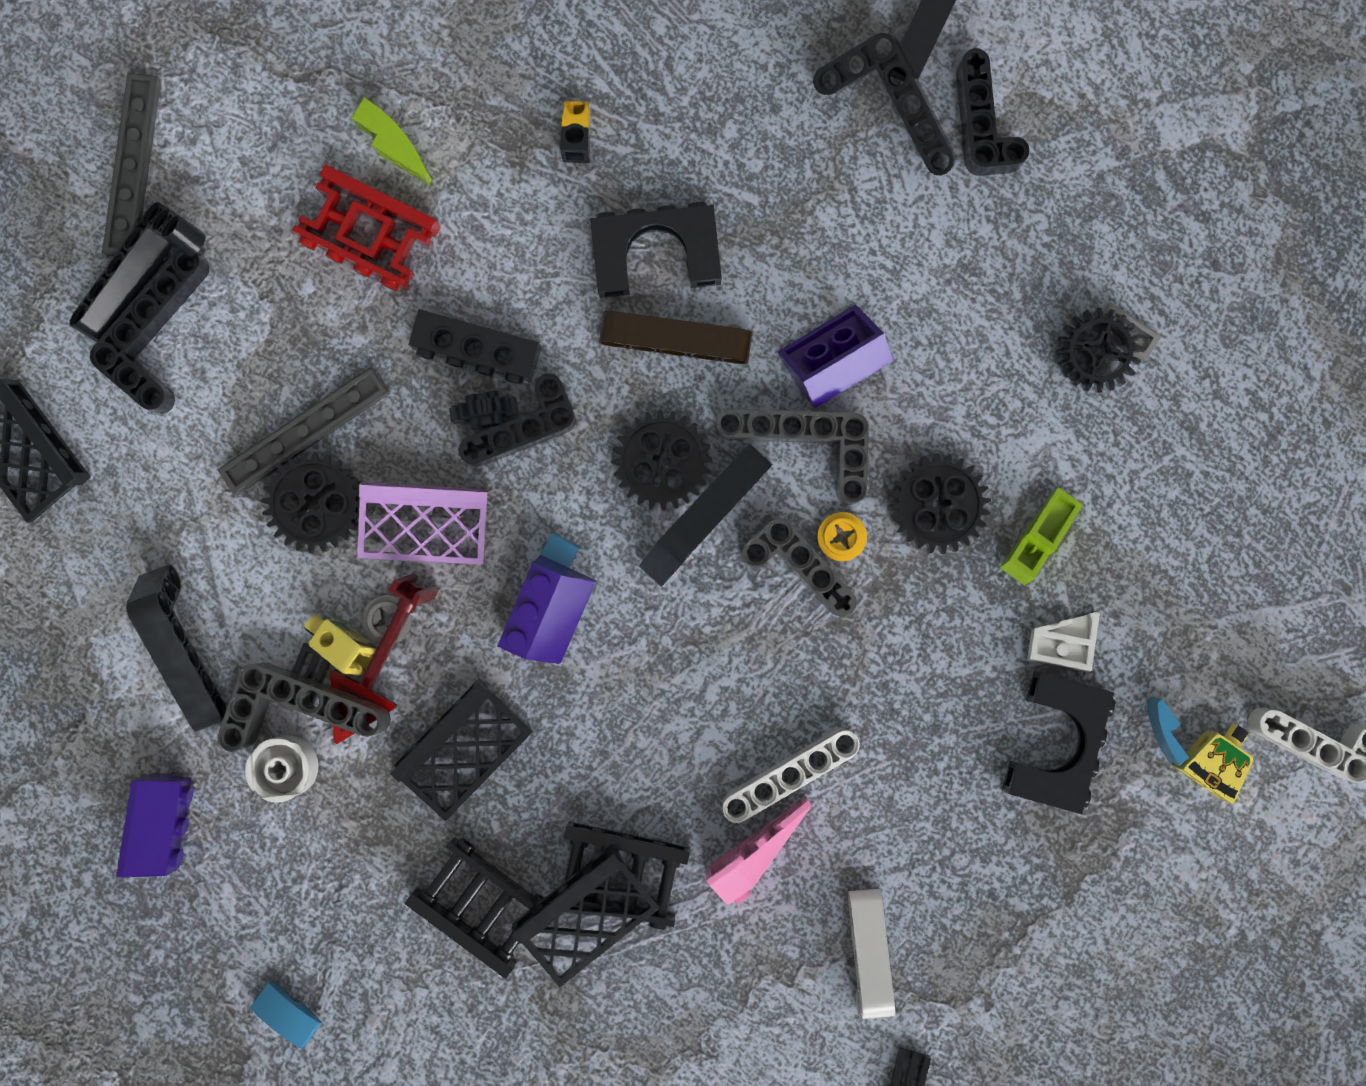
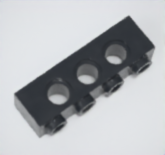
(431, 326)

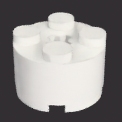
(275, 784)

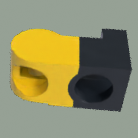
(575, 132)

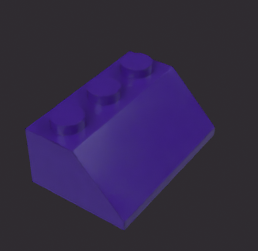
(836, 355)
(546, 612)
(154, 825)

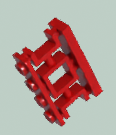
(376, 208)

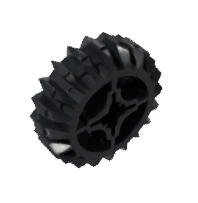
(1093, 363)

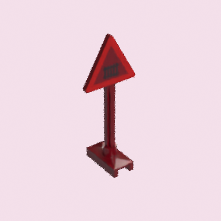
(410, 597)

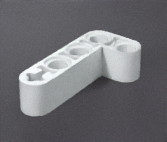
(1311, 742)
(871, 955)

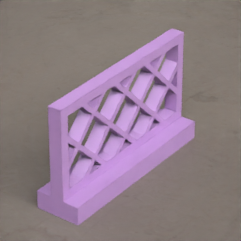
(421, 496)

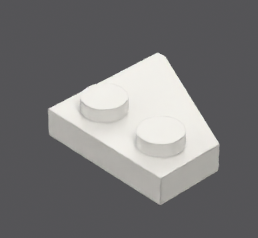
(1066, 643)

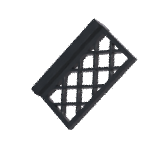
(49, 444)
(438, 735)
(562, 901)

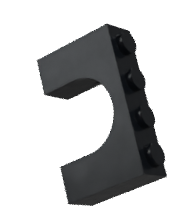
(691, 226)
(1069, 784)

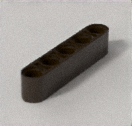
(675, 337)

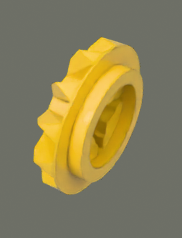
(855, 541)

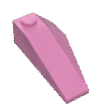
(743, 865)

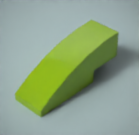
(390, 140)
(1041, 536)

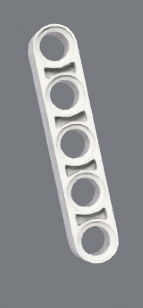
(806, 774)

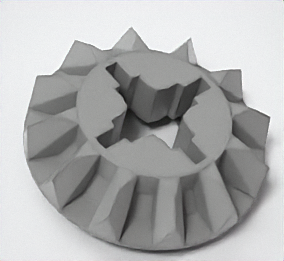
(373, 615)

